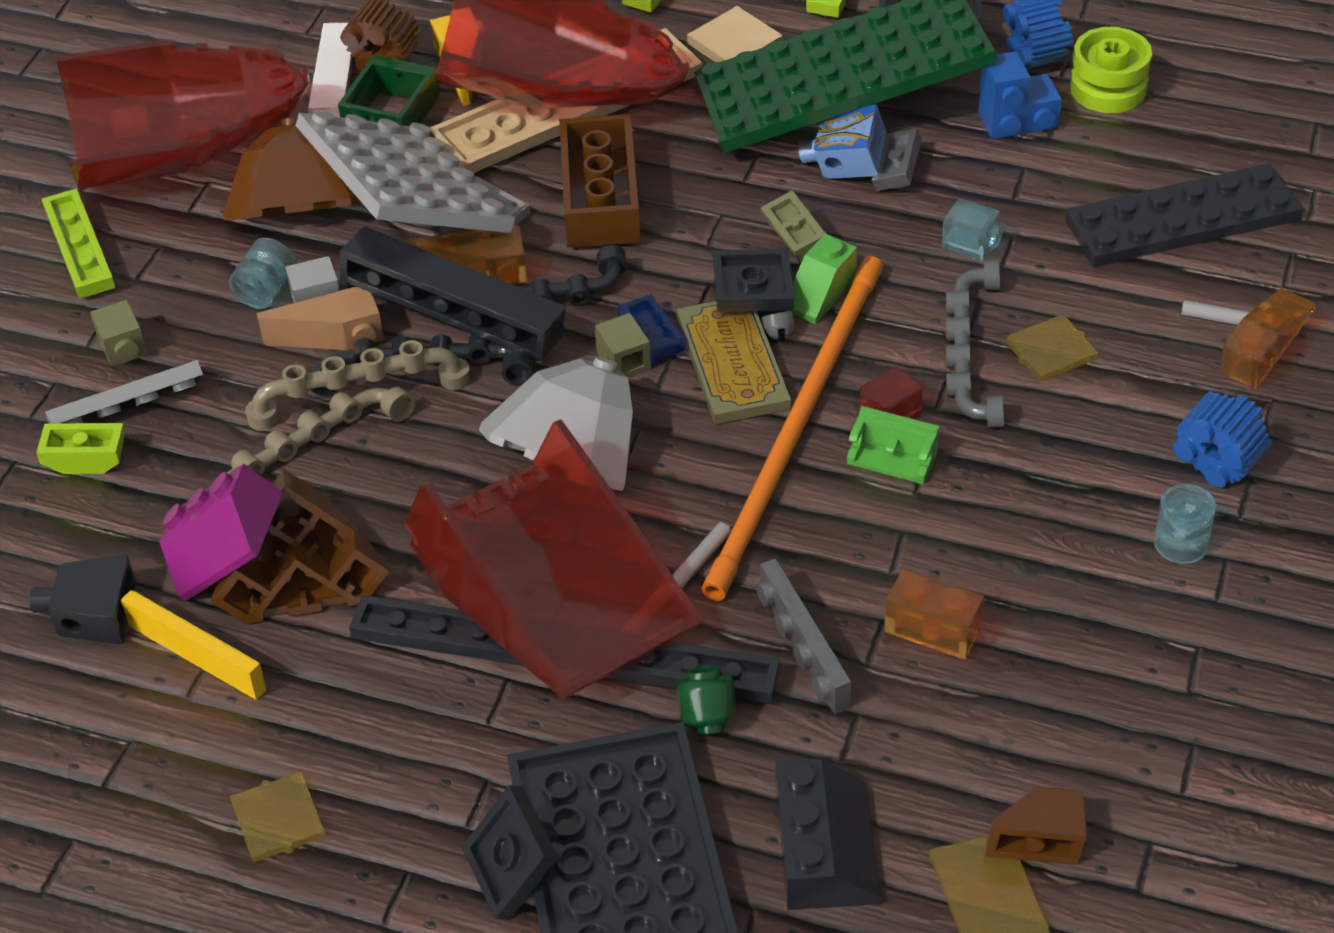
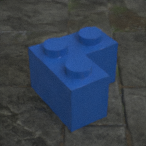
(1015, 101)

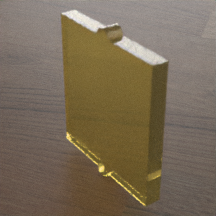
(1051, 347)
(277, 816)

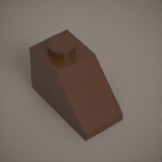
(1040, 827)

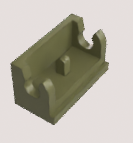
(793, 224)

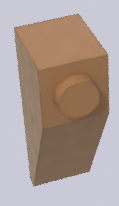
(323, 321)

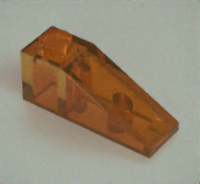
(485, 251)
(1264, 336)

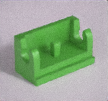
(893, 445)

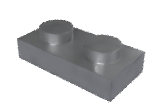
(898, 160)

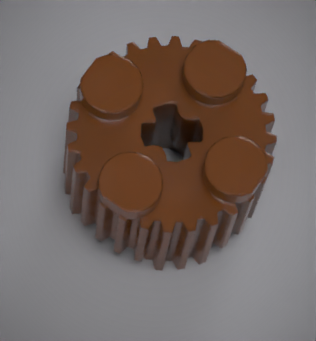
(380, 31)

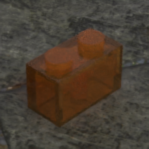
(933, 614)

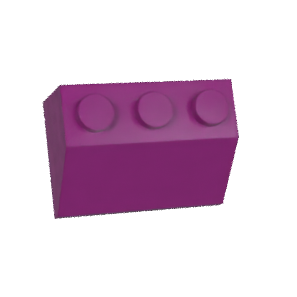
(218, 529)

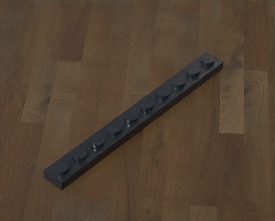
(455, 633)

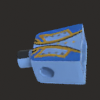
(847, 144)

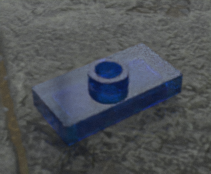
(656, 325)

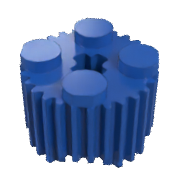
(1037, 31)
(1222, 438)

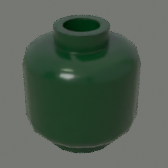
(707, 699)

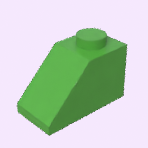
(823, 277)

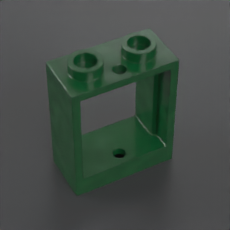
(382, 75)

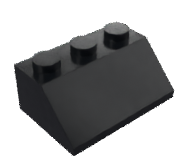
(825, 836)

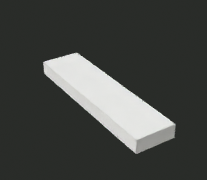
(331, 71)

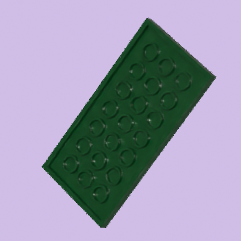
(841, 68)

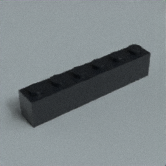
(452, 293)

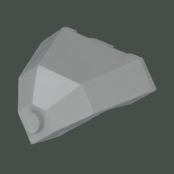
(590, 401)

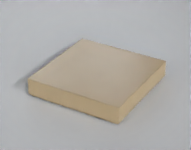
(731, 34)

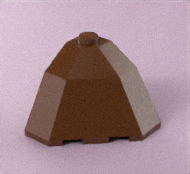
(284, 176)
(305, 562)

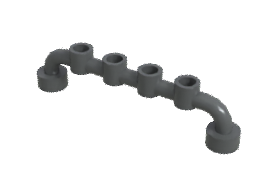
(959, 355)

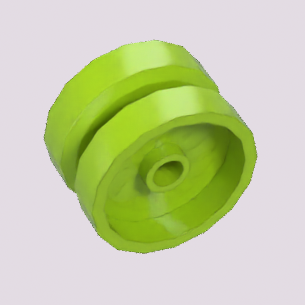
(1110, 69)

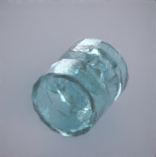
(261, 273)
(1184, 523)

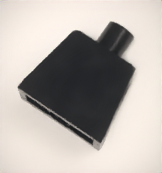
(88, 599)

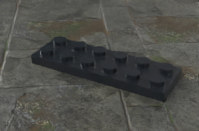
(1182, 214)

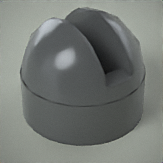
(778, 321)

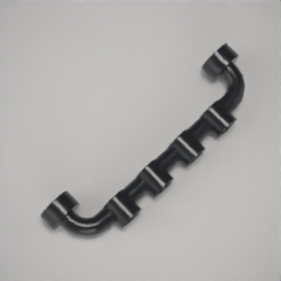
(578, 288)
(516, 366)

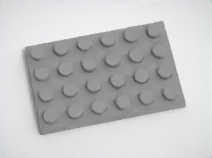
(403, 172)

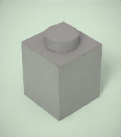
(313, 279)

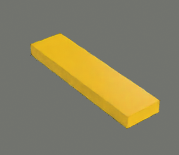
(194, 644)

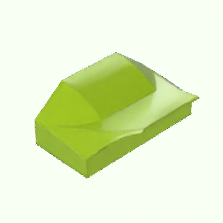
(81, 447)

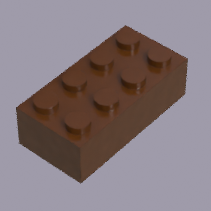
(599, 181)

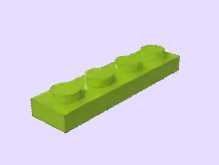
(78, 243)

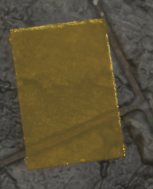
(986, 891)

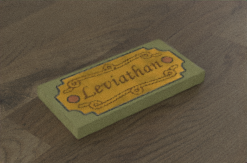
(733, 362)

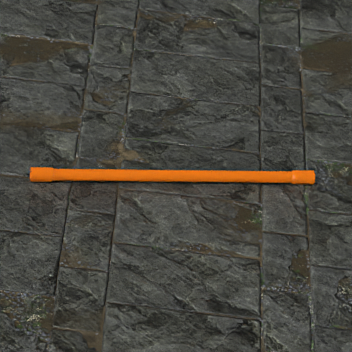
(726, 565)

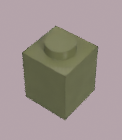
(118, 333)
(624, 343)

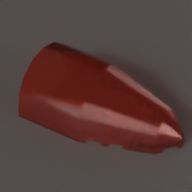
(557, 54)
(170, 107)

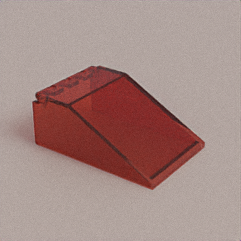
(552, 568)

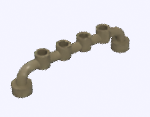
(395, 403)
(263, 411)

